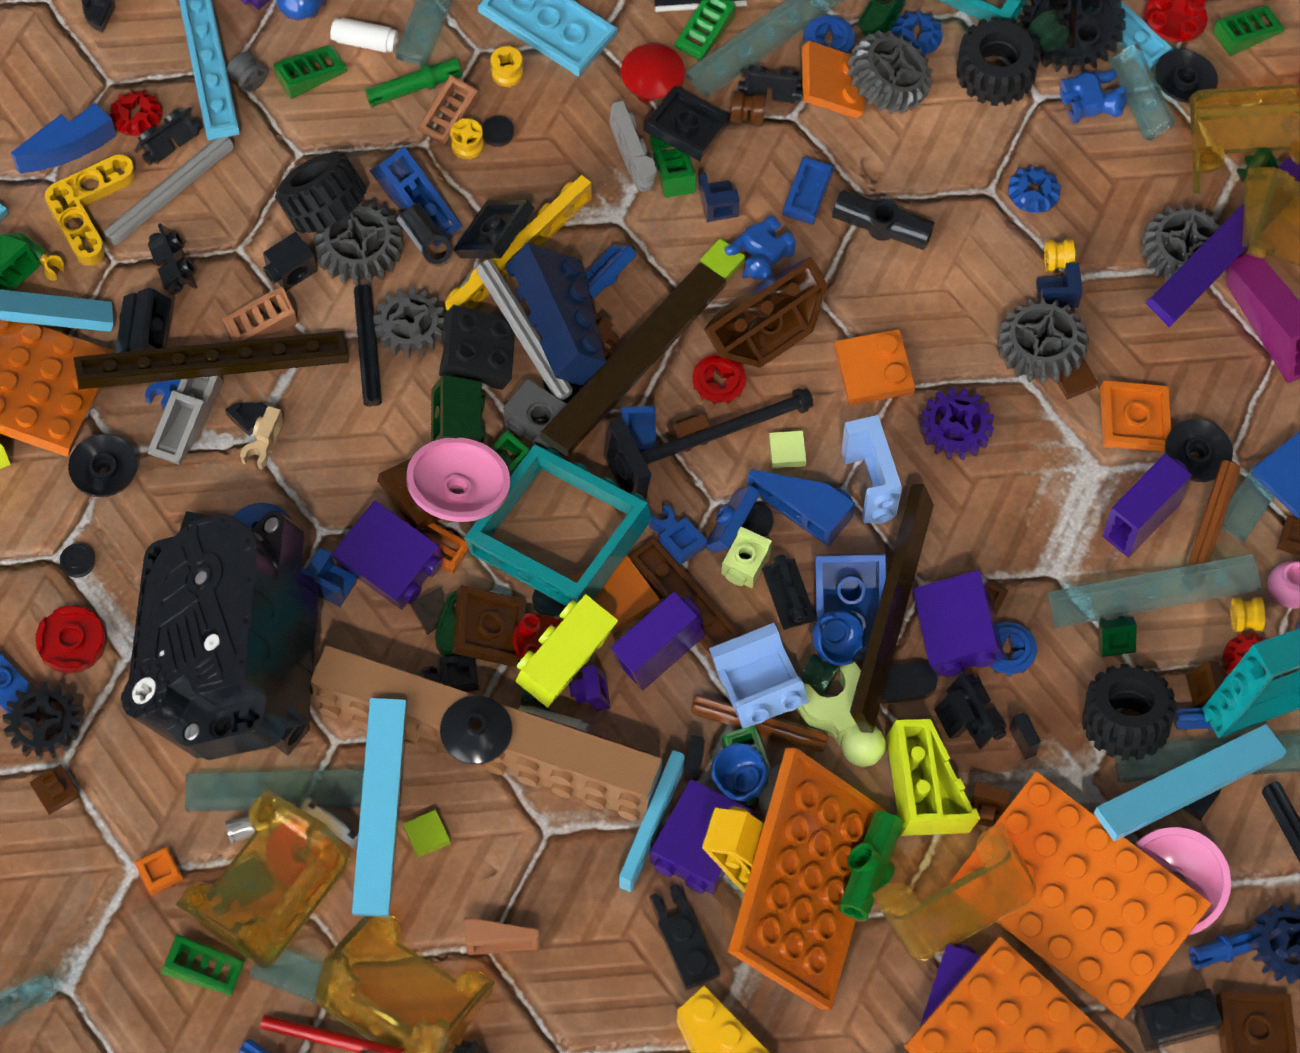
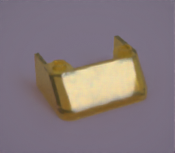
(1241, 123)

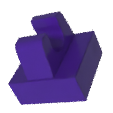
(591, 688)

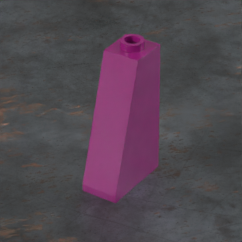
(1269, 309)

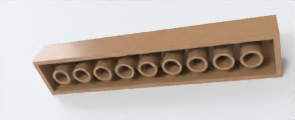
(538, 750)

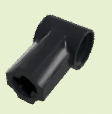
(423, 232)

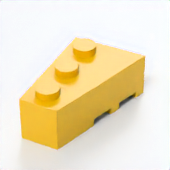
(733, 842)
(713, 1028)

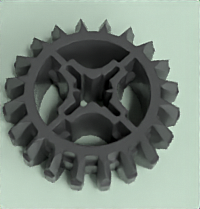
(890, 72)
(1166, 244)
(342, 254)
(1056, 354)

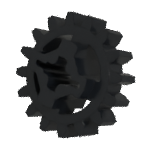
(28, 719)

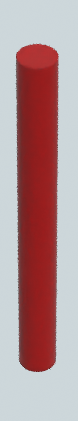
(325, 1036)

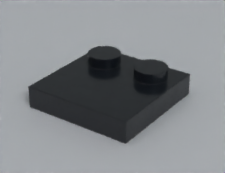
(687, 123)
(494, 229)

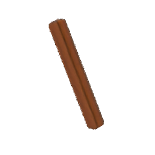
(1214, 513)
(773, 727)

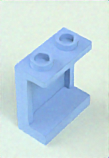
(866, 441)
(758, 676)

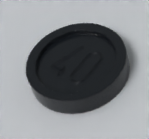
(498, 131)
(759, 520)
(77, 560)
(545, 605)

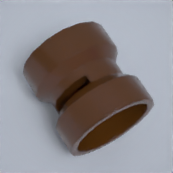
(748, 108)

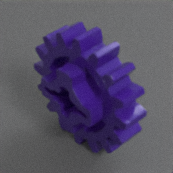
(949, 433)

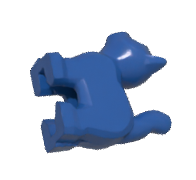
(1090, 97)
(764, 247)

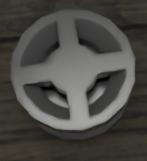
(247, 71)

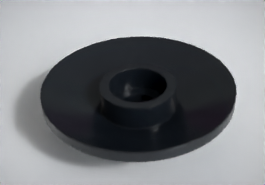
(1184, 73)
(1203, 438)
(99, 453)
(477, 745)

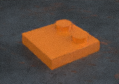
(827, 80)
(874, 367)
(1135, 415)
(625, 594)

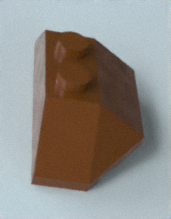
(769, 316)

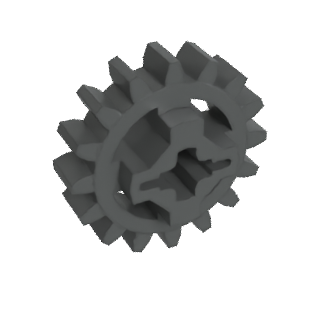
(406, 336)

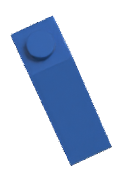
(407, 185)
(807, 503)

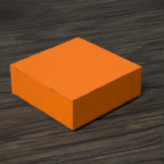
(158, 870)

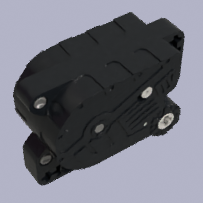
(224, 636)

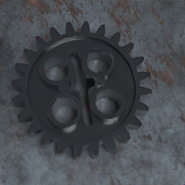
(1103, 24)

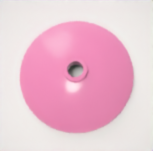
(458, 479)
(1195, 862)

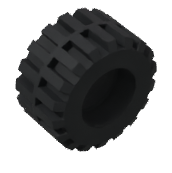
(1001, 40)
(320, 192)
(1123, 733)

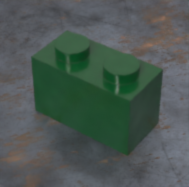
(457, 409)

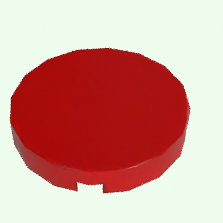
(70, 639)

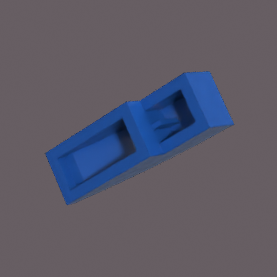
(64, 141)

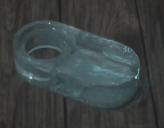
(25, 998)

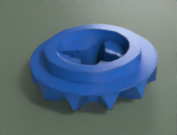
(841, 32)
(930, 34)
(1032, 200)
(1020, 639)

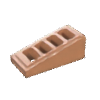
(452, 86)
(264, 304)
(496, 937)

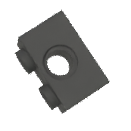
(528, 405)

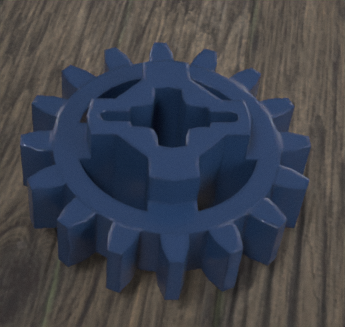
(1272, 936)

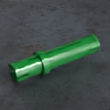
(425, 78)

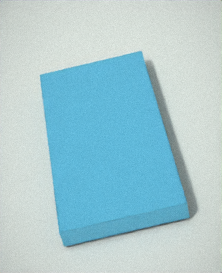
(555, 28)

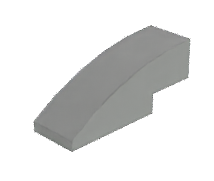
(184, 417)

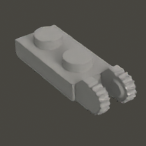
(631, 147)

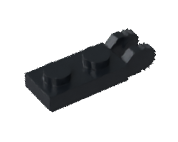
(685, 941)

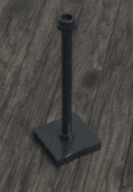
(631, 466)

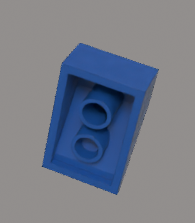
(851, 585)

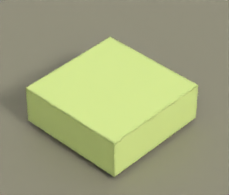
(787, 449)

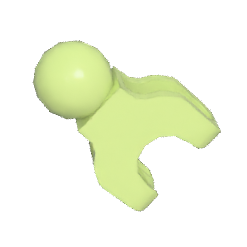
(834, 717)

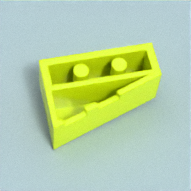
(924, 783)

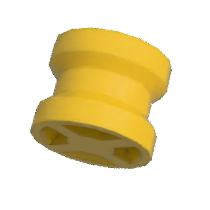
(509, 74)
(462, 132)
(1058, 254)
(1247, 614)

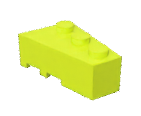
(565, 649)

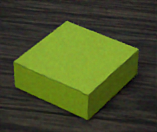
(720, 262)
(426, 833)

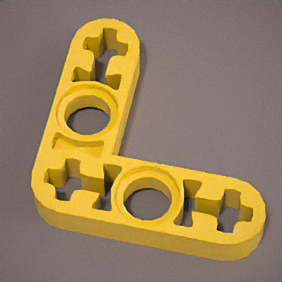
(78, 198)

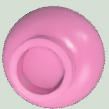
(1284, 584)

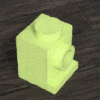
(754, 548)

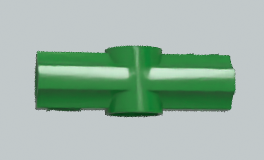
(870, 865)

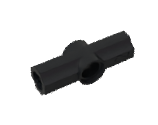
(865, 214)

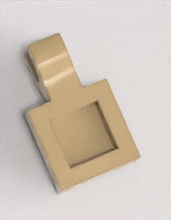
(267, 432)

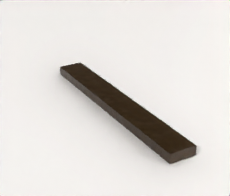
(632, 359)
(210, 360)
(891, 609)

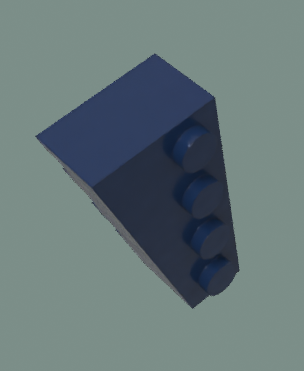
(559, 311)

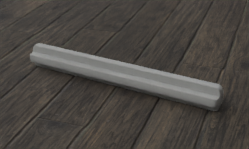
(167, 190)
(521, 326)

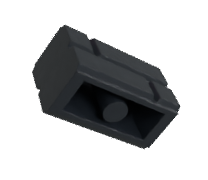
(143, 321)
(1177, 1019)

